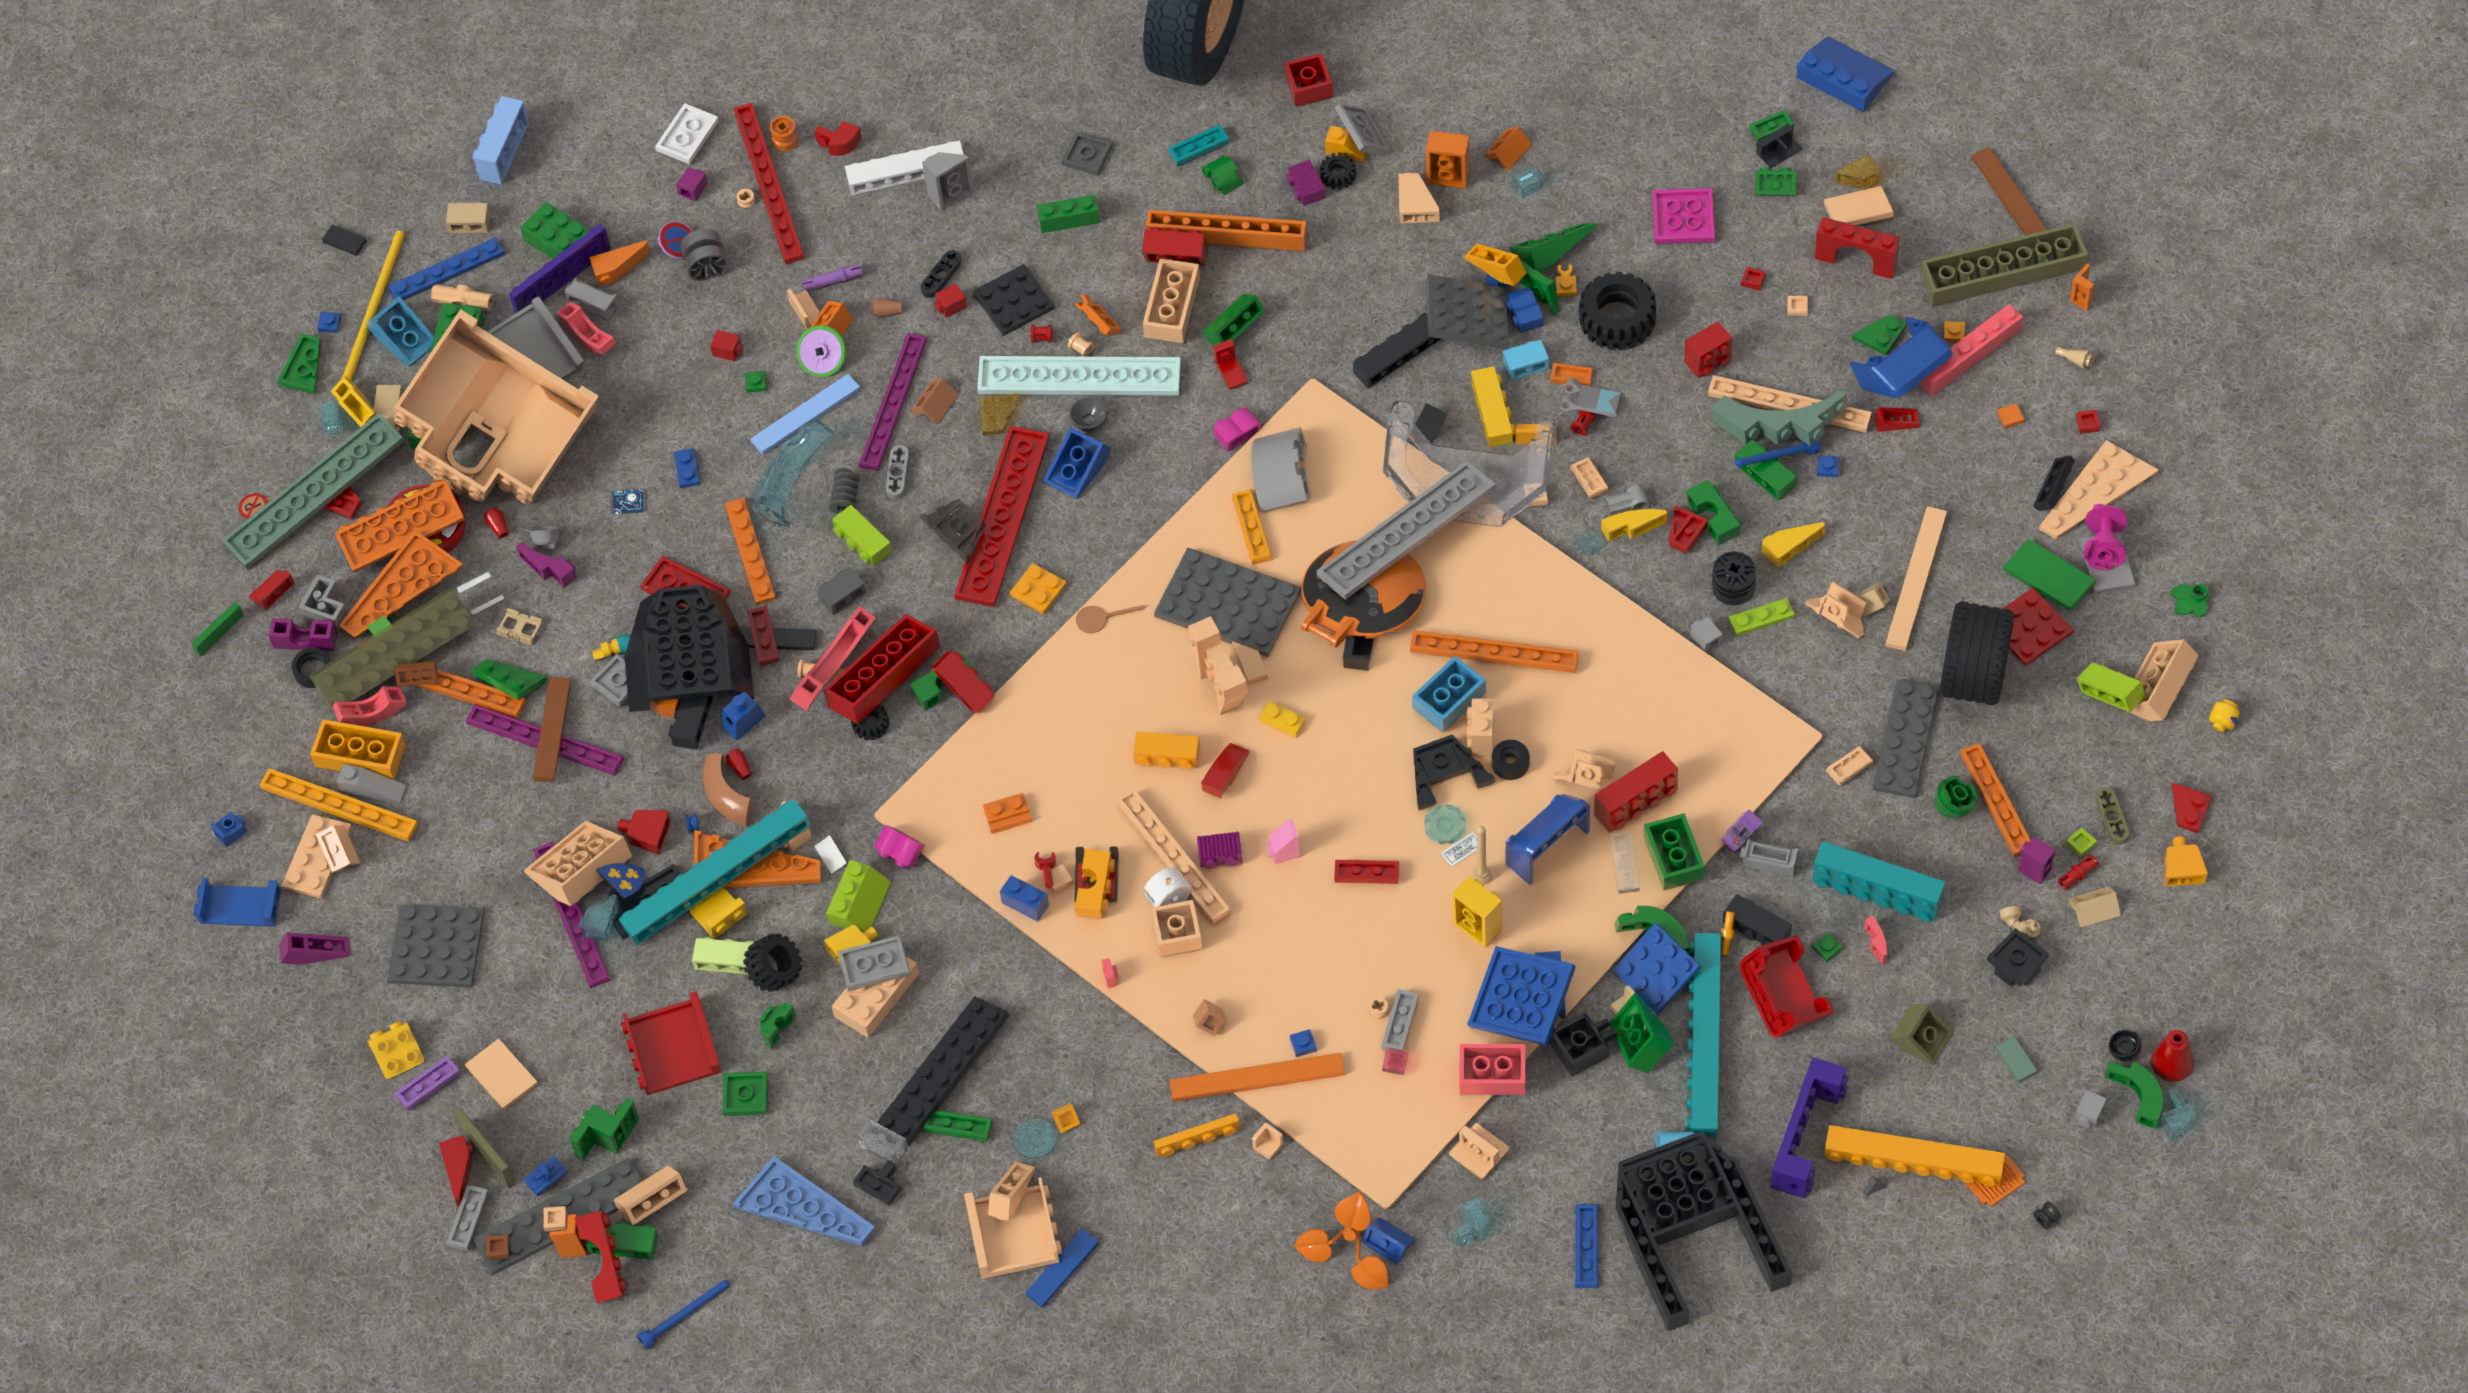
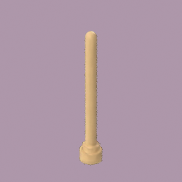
(1482, 872)

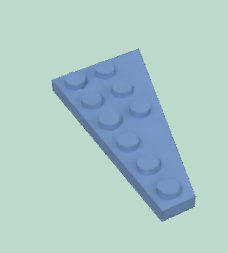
(794, 1200)

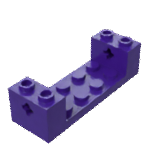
(1824, 1082)

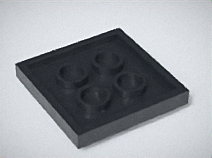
(1013, 299)

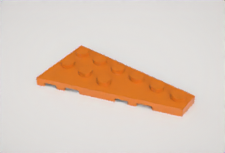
(406, 577)
(770, 871)

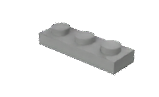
(1400, 1020)
(467, 1218)

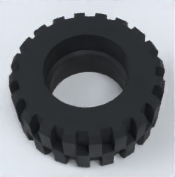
(1612, 331)

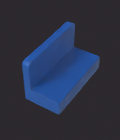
(1387, 1240)

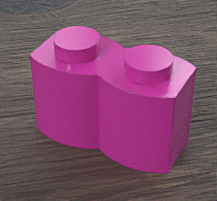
(1236, 429)
(898, 846)

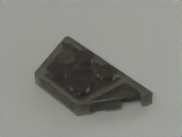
(957, 527)

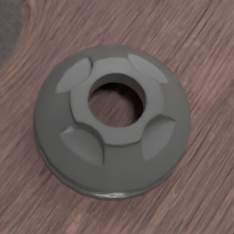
(1085, 407)

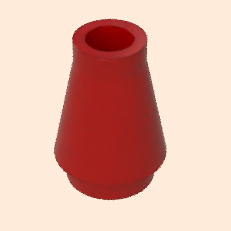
(495, 520)
(738, 763)

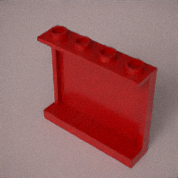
(671, 1046)

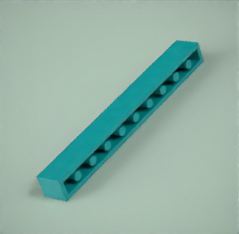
(714, 872)
(1705, 1038)

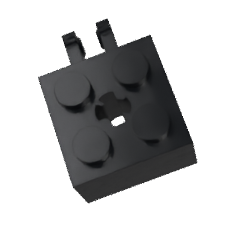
(1580, 1042)

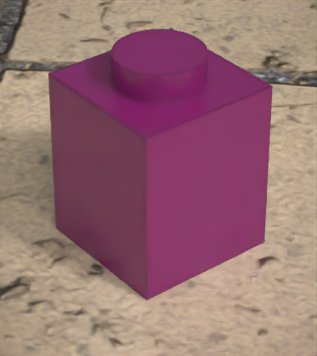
(691, 184)

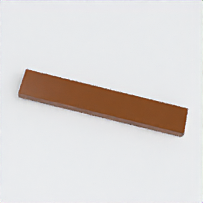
(2007, 192)
(552, 729)

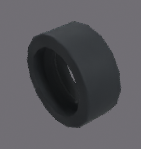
(301, 658)

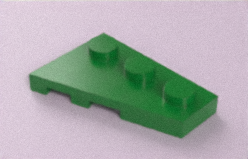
(1542, 287)
(509, 679)

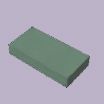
(2016, 1059)

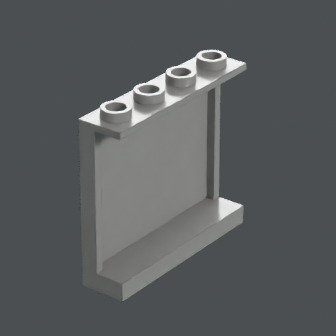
(540, 339)

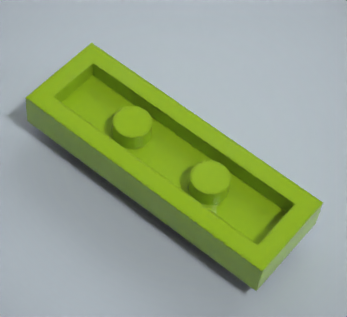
(1761, 617)

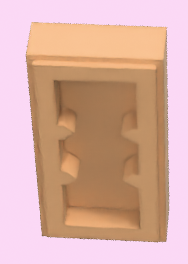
(1589, 478)
(1849, 766)

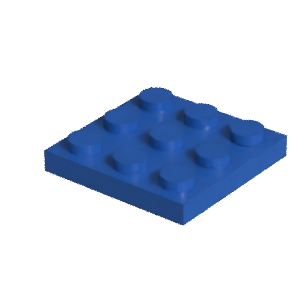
(1657, 968)

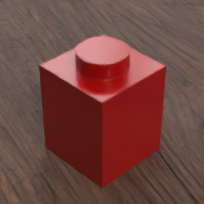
(950, 300)
(726, 345)

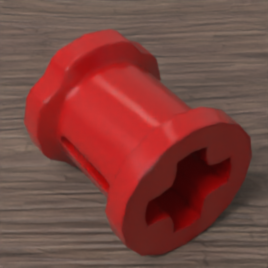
(1041, 333)
(1582, 423)

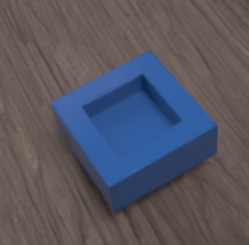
(329, 322)
(1827, 466)
(1303, 1043)

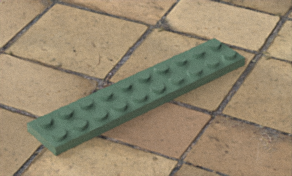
(313, 490)

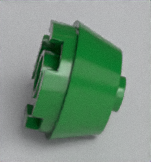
(1955, 797)

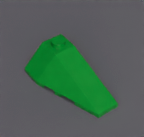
(1546, 252)

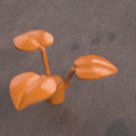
(1355, 1216)

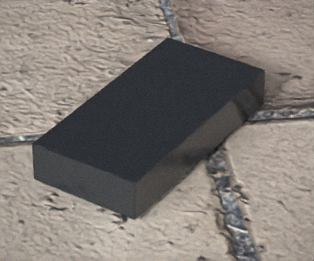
(344, 240)

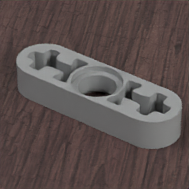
(893, 465)

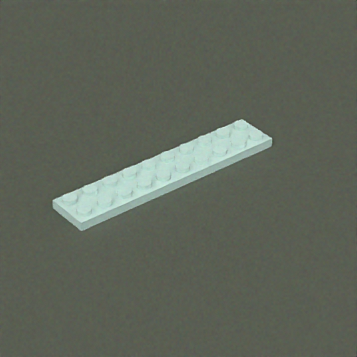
(1079, 375)

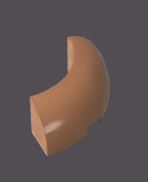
(723, 798)

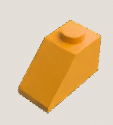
(1340, 141)

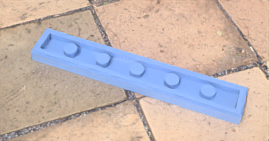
(807, 411)

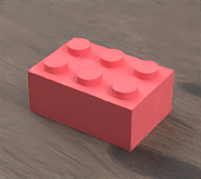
(1492, 1069)

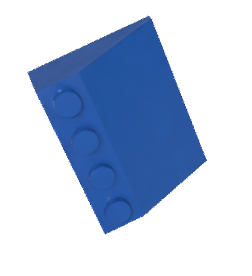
(1843, 73)

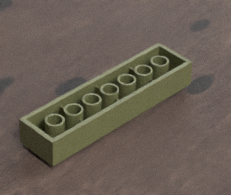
(2003, 264)
(397, 644)

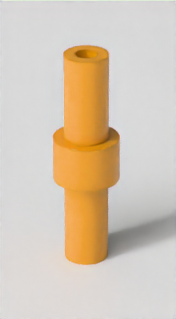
(1727, 933)

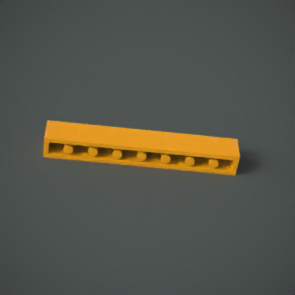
(1914, 1156)

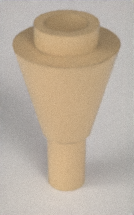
(2079, 357)

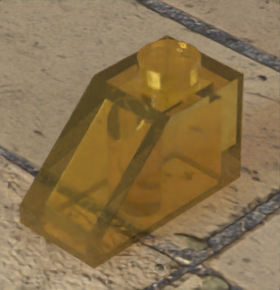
(1859, 174)

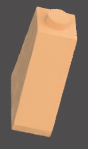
(1415, 200)

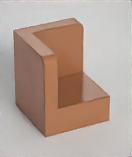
(1209, 1017)

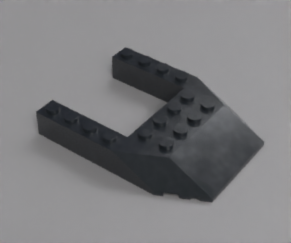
(1679, 1193)

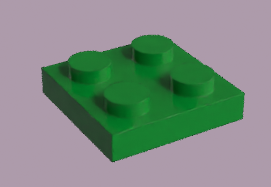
(745, 1093)

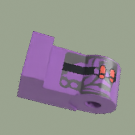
(1741, 830)

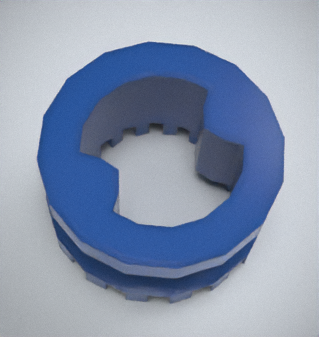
(692, 823)

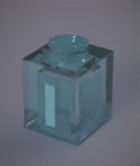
(1527, 181)

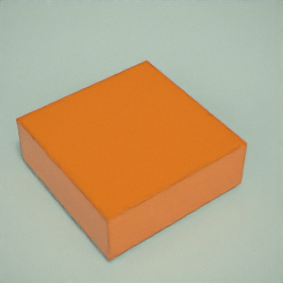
(2010, 416)

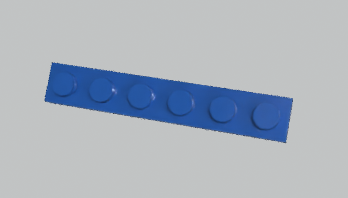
(447, 269)

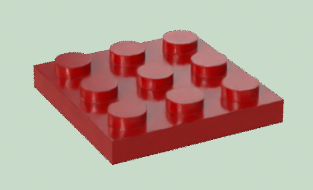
(2035, 627)

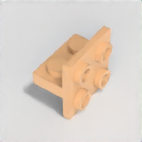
(1478, 1150)

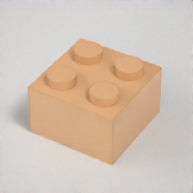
(1176, 928)

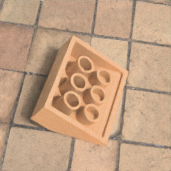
(571, 865)

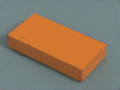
(1563, 372)

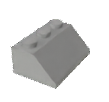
(947, 178)

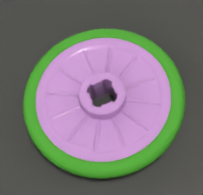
(833, 349)

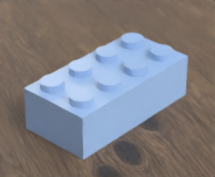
(501, 140)

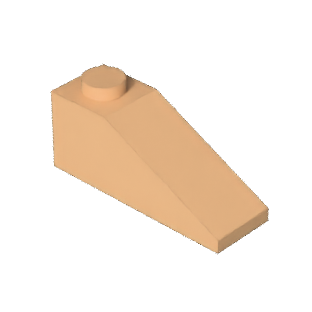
(1009, 1191)

